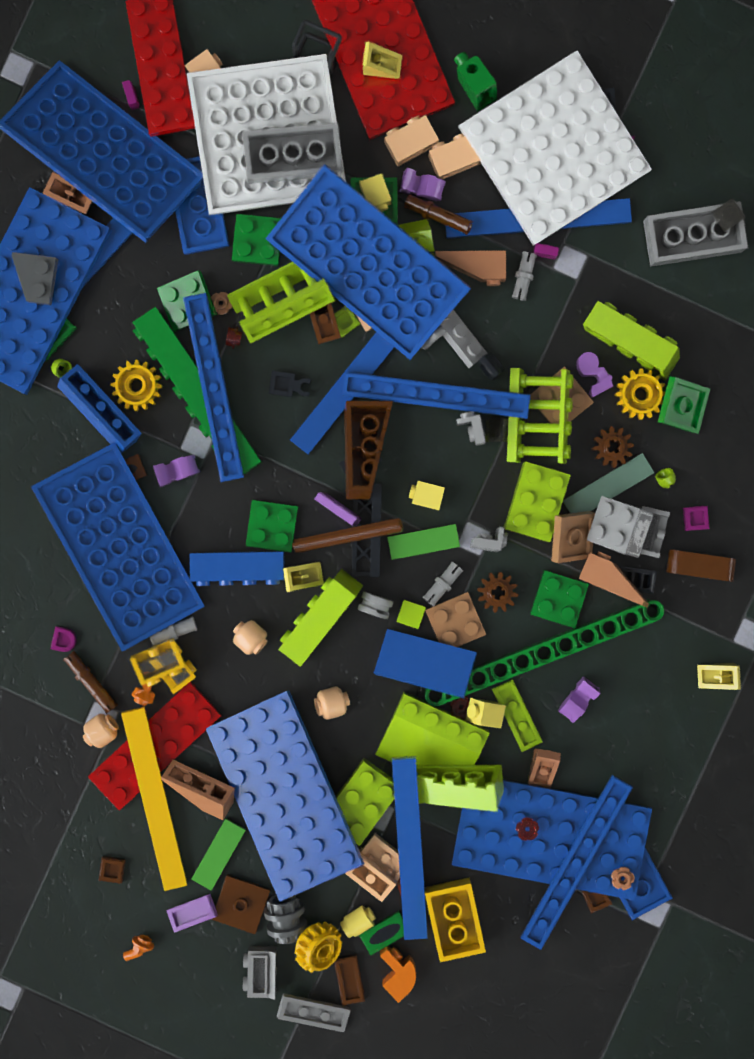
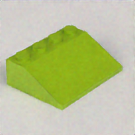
(431, 735)

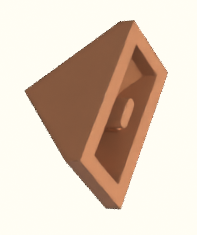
(65, 193)

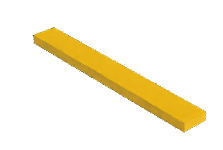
(154, 798)

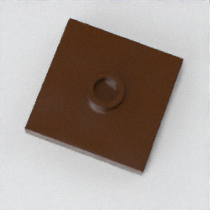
(241, 904)

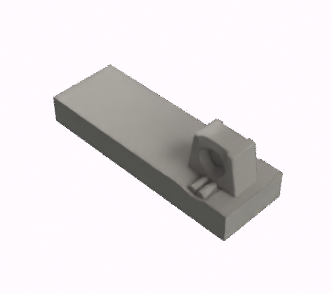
(313, 1012)

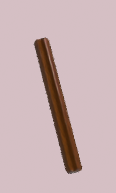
(348, 535)

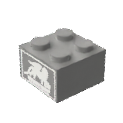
(620, 526)

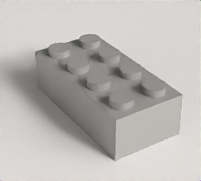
(291, 152)
(691, 236)

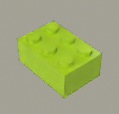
(536, 501)
(365, 798)

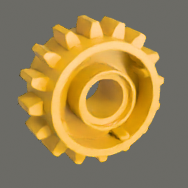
(127, 376)
(653, 394)
(318, 947)

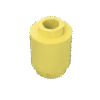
(358, 921)

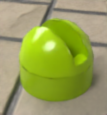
(60, 362)
(666, 477)

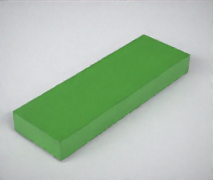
(423, 541)
(218, 854)

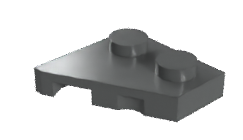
(36, 276)

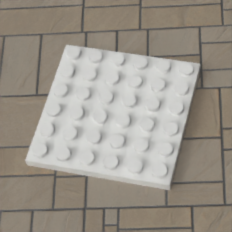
(251, 99)
(555, 148)

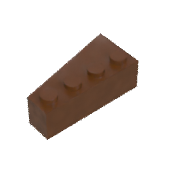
(364, 440)

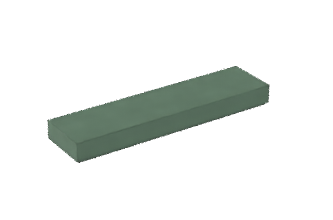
(609, 485)

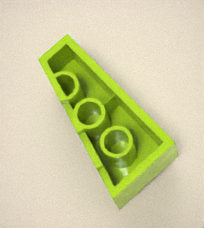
(633, 338)
(320, 618)
(461, 786)

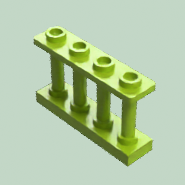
(283, 312)
(517, 427)

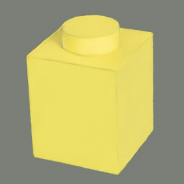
(376, 192)
(426, 495)
(485, 713)

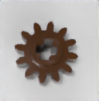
(603, 445)
(503, 599)

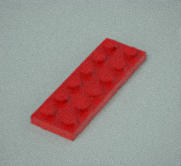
(160, 66)
(172, 732)

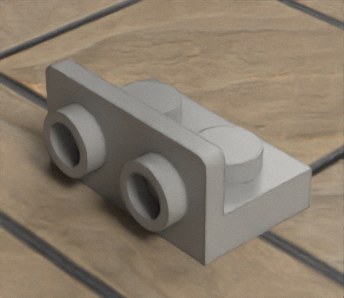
(476, 431)
(485, 541)

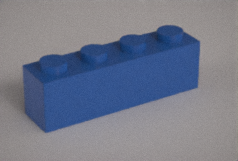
(98, 408)
(237, 567)

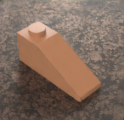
(480, 265)
(608, 576)
(200, 789)

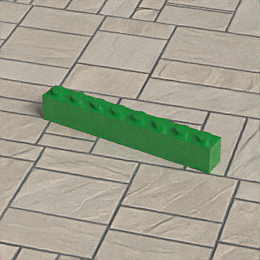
(184, 374)

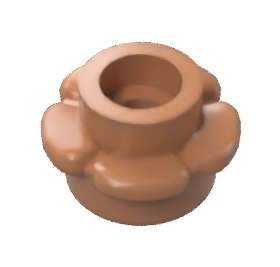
(221, 309)
(618, 873)

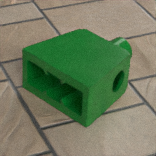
(476, 81)

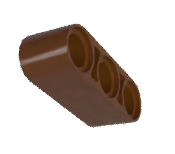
(701, 565)

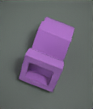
(422, 186)
(588, 366)
(176, 470)
(578, 699)

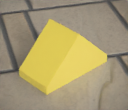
(381, 62)
(303, 576)
(719, 676)

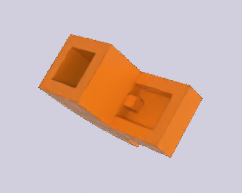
(402, 977)

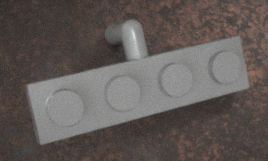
(459, 338)

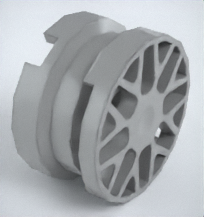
(375, 605)

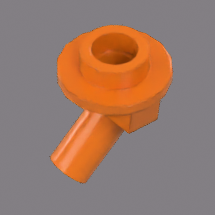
(143, 695)
(141, 945)

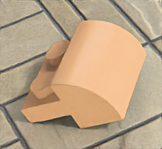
(380, 868)

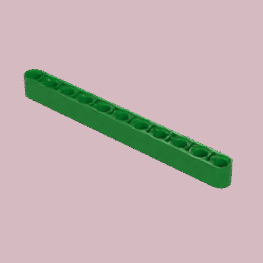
(555, 652)

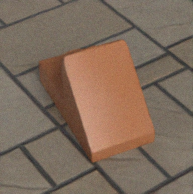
(543, 767)

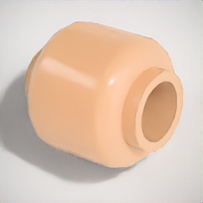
(250, 637)
(331, 703)
(100, 730)

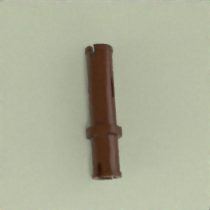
(431, 211)
(90, 682)

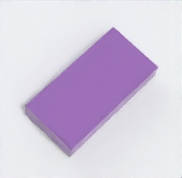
(338, 508)
(192, 913)

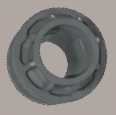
(285, 919)

